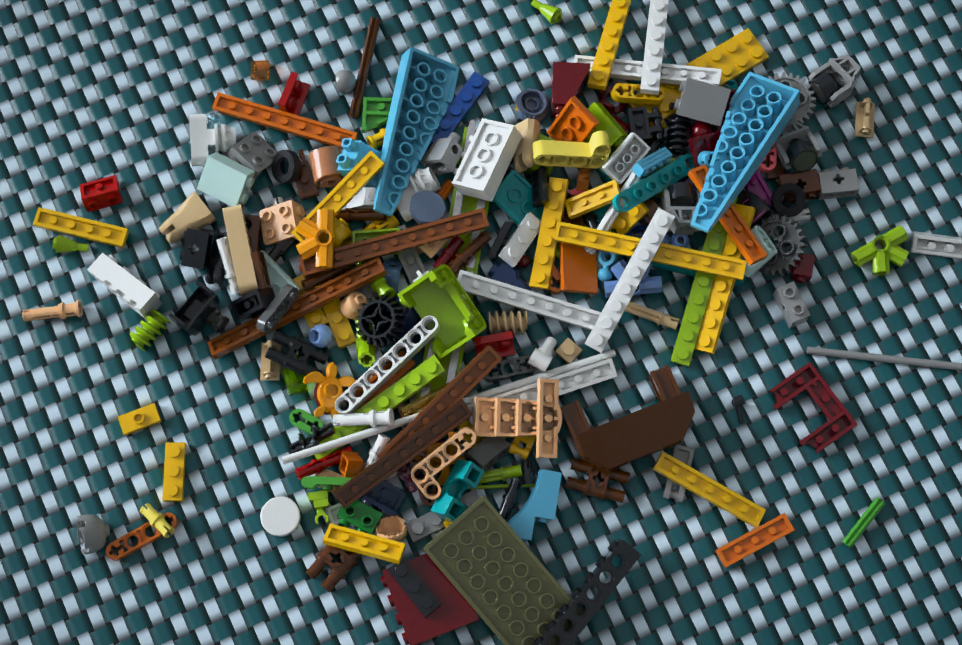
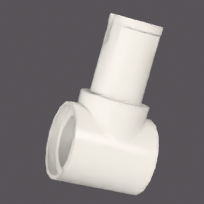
(542, 356)

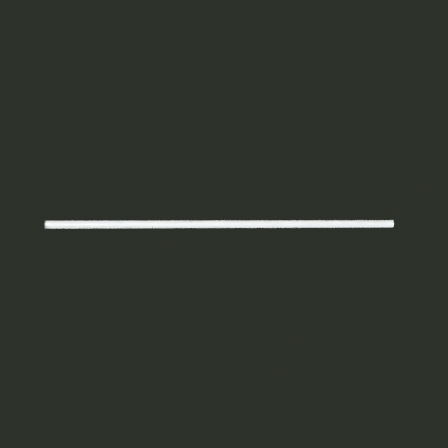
(468, 400)

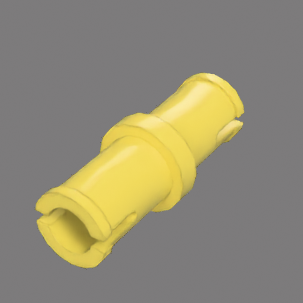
(157, 520)

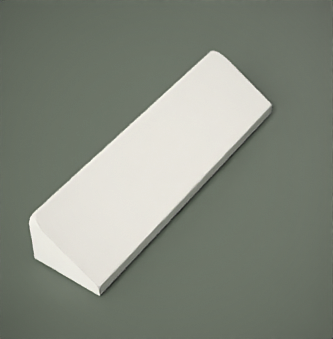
(936, 245)

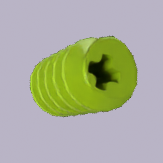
(148, 329)

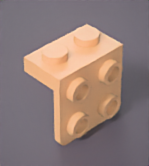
(280, 221)

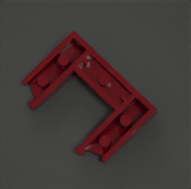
(839, 418)

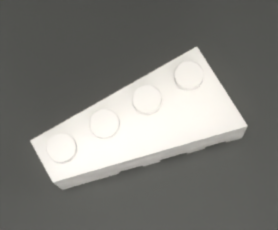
(125, 285)

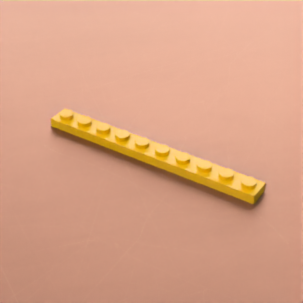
(666, 253)

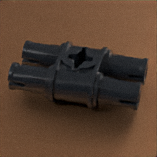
(289, 360)

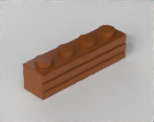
(583, 179)

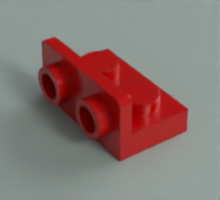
(294, 94)
(101, 193)
(500, 342)

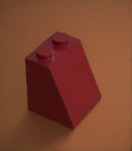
(567, 81)

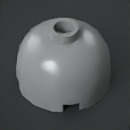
(91, 533)

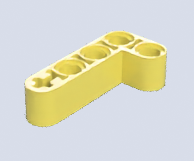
(573, 153)

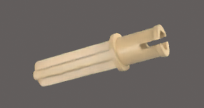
(652, 315)

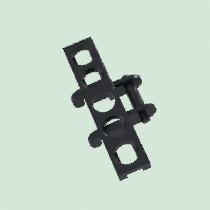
(316, 437)

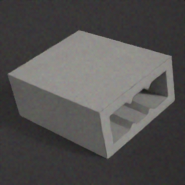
(702, 101)

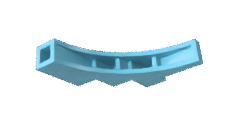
(541, 504)

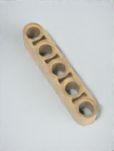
(240, 249)

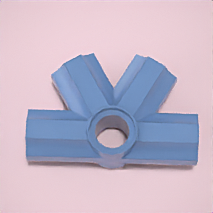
(646, 286)

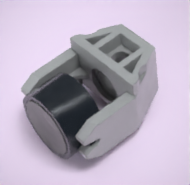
(843, 71)
(798, 147)
(679, 201)

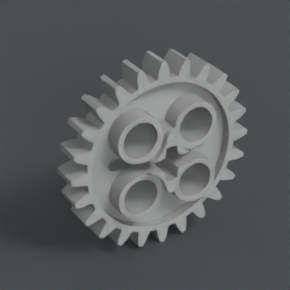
(806, 107)

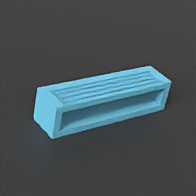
(652, 162)

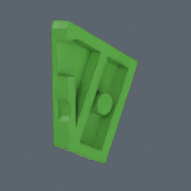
(375, 112)

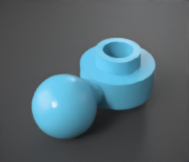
(605, 273)

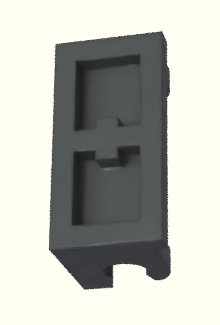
(488, 452)

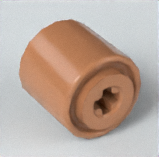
(325, 167)

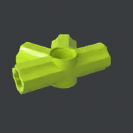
(881, 257)

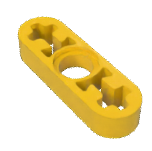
(624, 88)

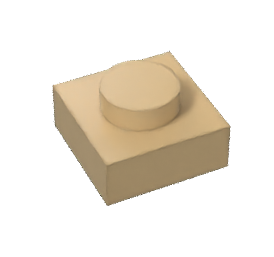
(568, 351)

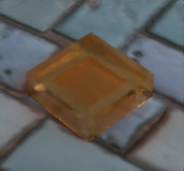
(260, 70)

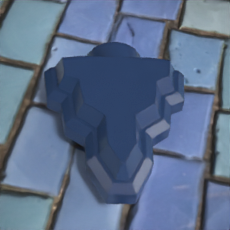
(508, 275)

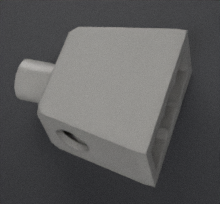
(443, 154)

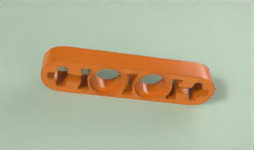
(143, 539)

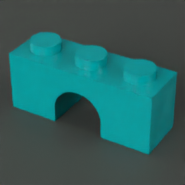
(462, 476)

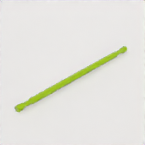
(499, 486)

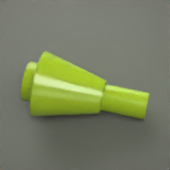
(551, 13)
(65, 244)

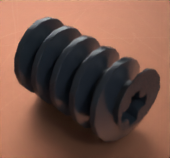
(676, 134)

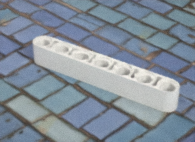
(397, 364)

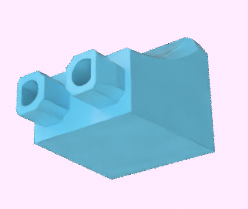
(352, 154)

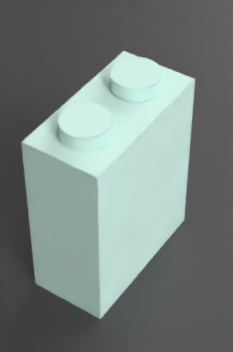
(226, 180)

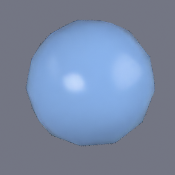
(320, 335)

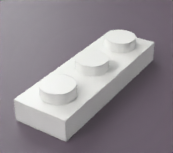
(520, 240)

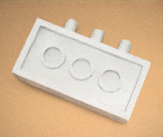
(486, 159)

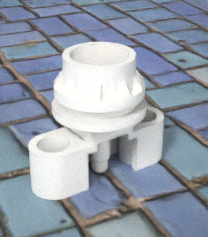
(205, 140)
(420, 181)

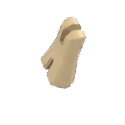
(523, 155)
(190, 214)

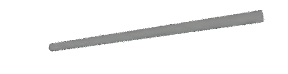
(884, 358)

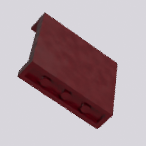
(449, 616)

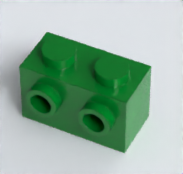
(360, 517)

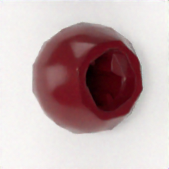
(700, 128)

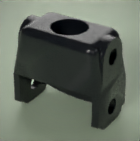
(196, 309)

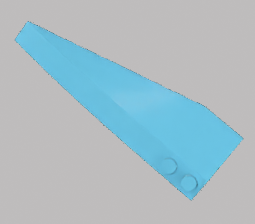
(418, 103)

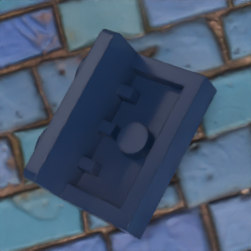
(386, 497)

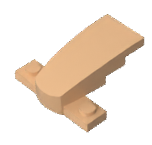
(523, 417)

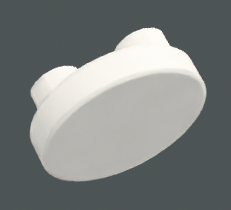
(280, 516)

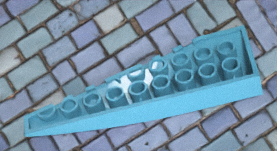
(750, 129)

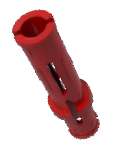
(316, 466)

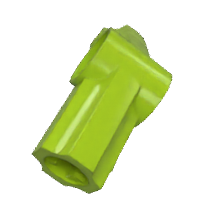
(365, 352)

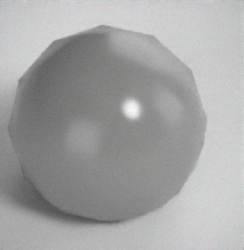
(345, 81)

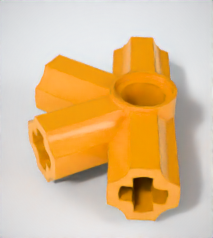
(314, 233)

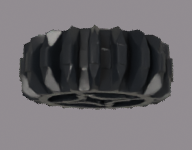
(380, 335)

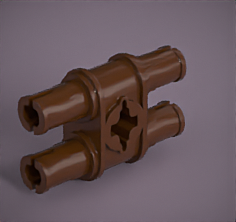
(603, 490)
(338, 570)

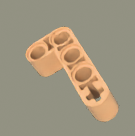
(446, 458)

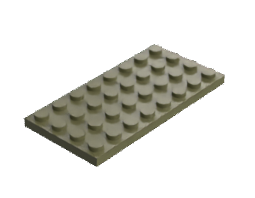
(498, 575)

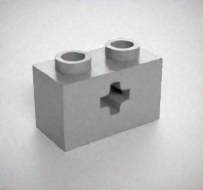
(838, 183)
(791, 304)

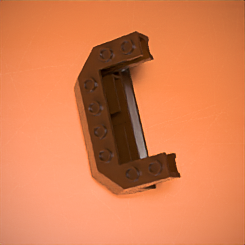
(636, 433)

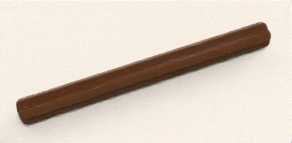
(364, 67)

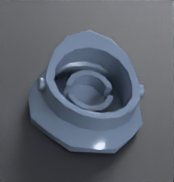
(532, 105)
(427, 207)

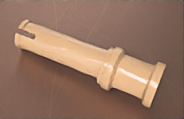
(62, 311)

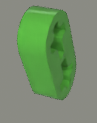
(308, 419)

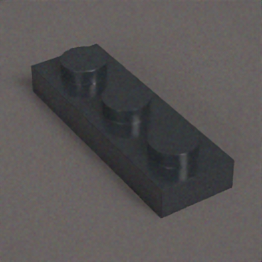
(414, 587)

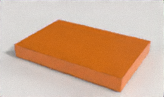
(573, 123)
(578, 269)

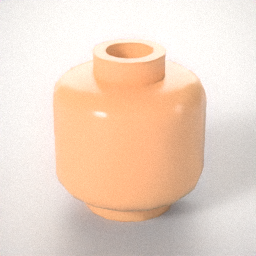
(351, 303)

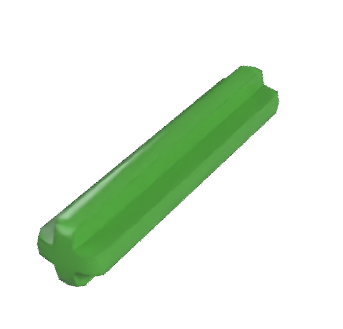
(863, 522)

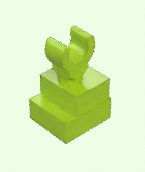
(320, 501)

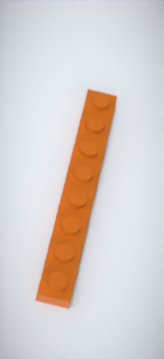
(281, 120)

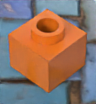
(350, 464)

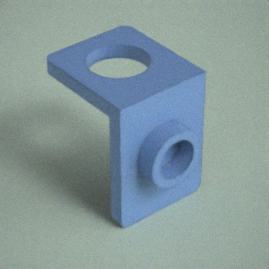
(392, 273)

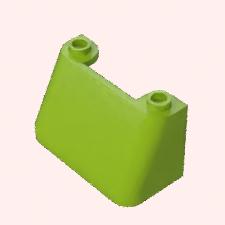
(444, 298)

